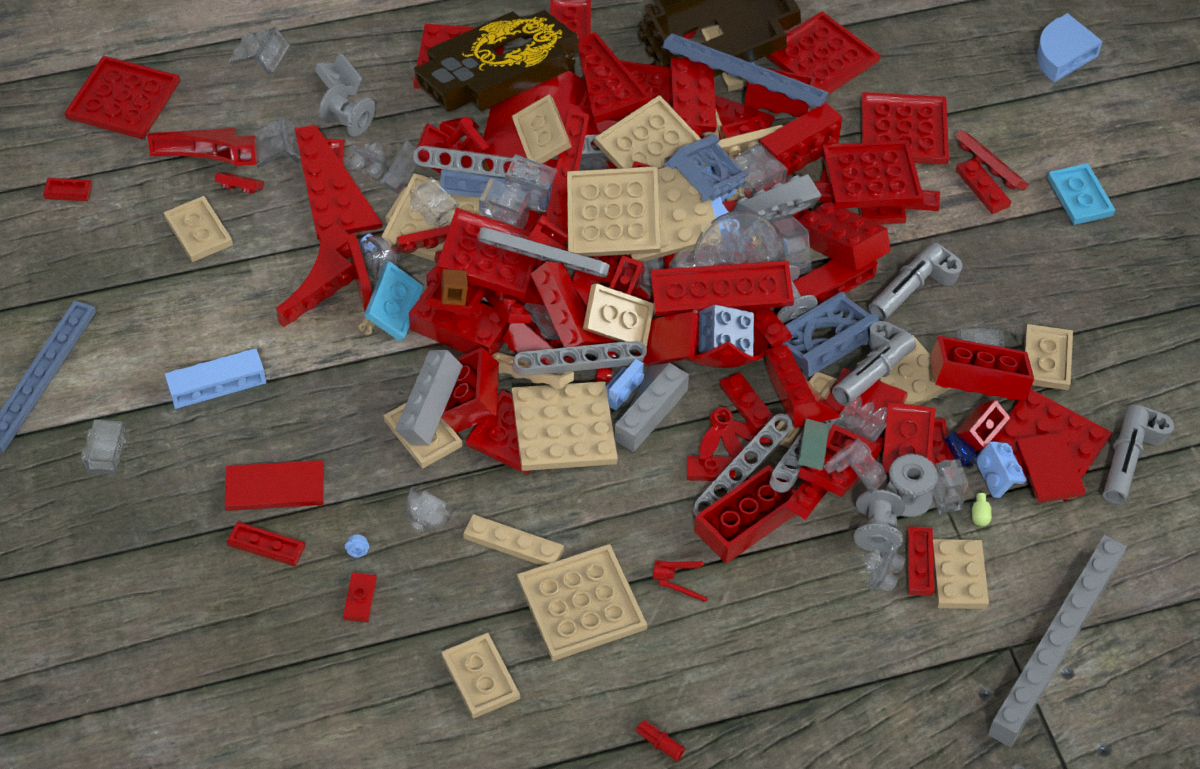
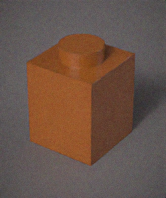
(454, 287)

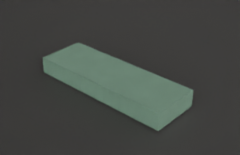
(813, 444)

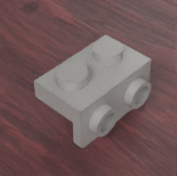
(339, 72)

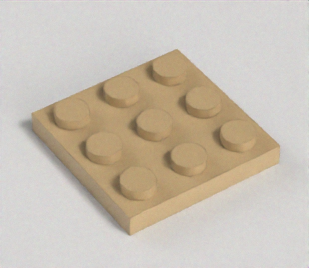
(914, 376)

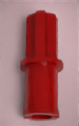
(660, 740)

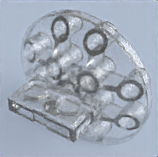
(737, 239)

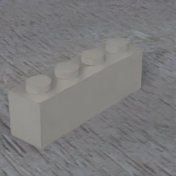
(782, 199)
(429, 397)
(653, 401)

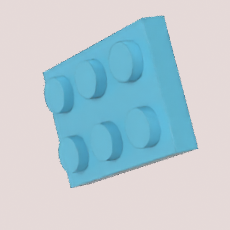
(1081, 194)
(393, 300)

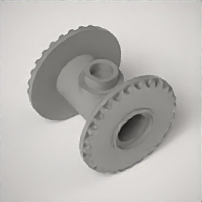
(354, 116)
(801, 304)
(913, 480)
(882, 510)

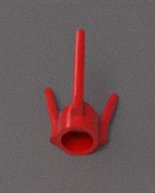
(666, 570)

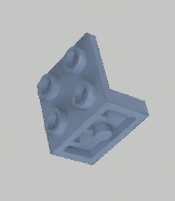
(725, 324)

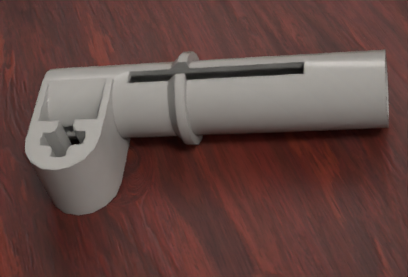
(913, 277)
(888, 348)
(1136, 431)

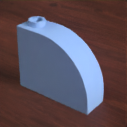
(1065, 47)

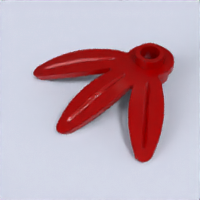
(726, 431)

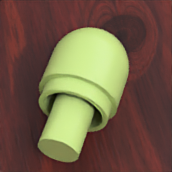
(981, 510)

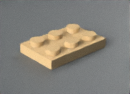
(541, 130)
(198, 228)
(618, 315)
(1049, 355)
(443, 442)
(960, 574)
(480, 675)

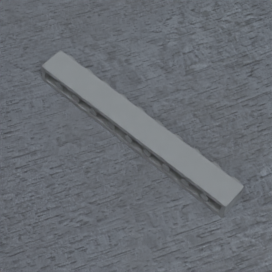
(1056, 641)

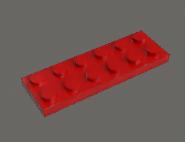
(722, 285)

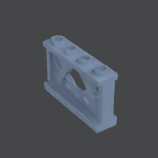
(690, 163)
(824, 351)

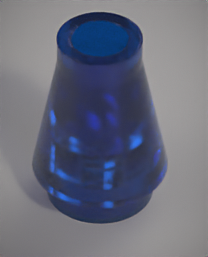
(960, 448)

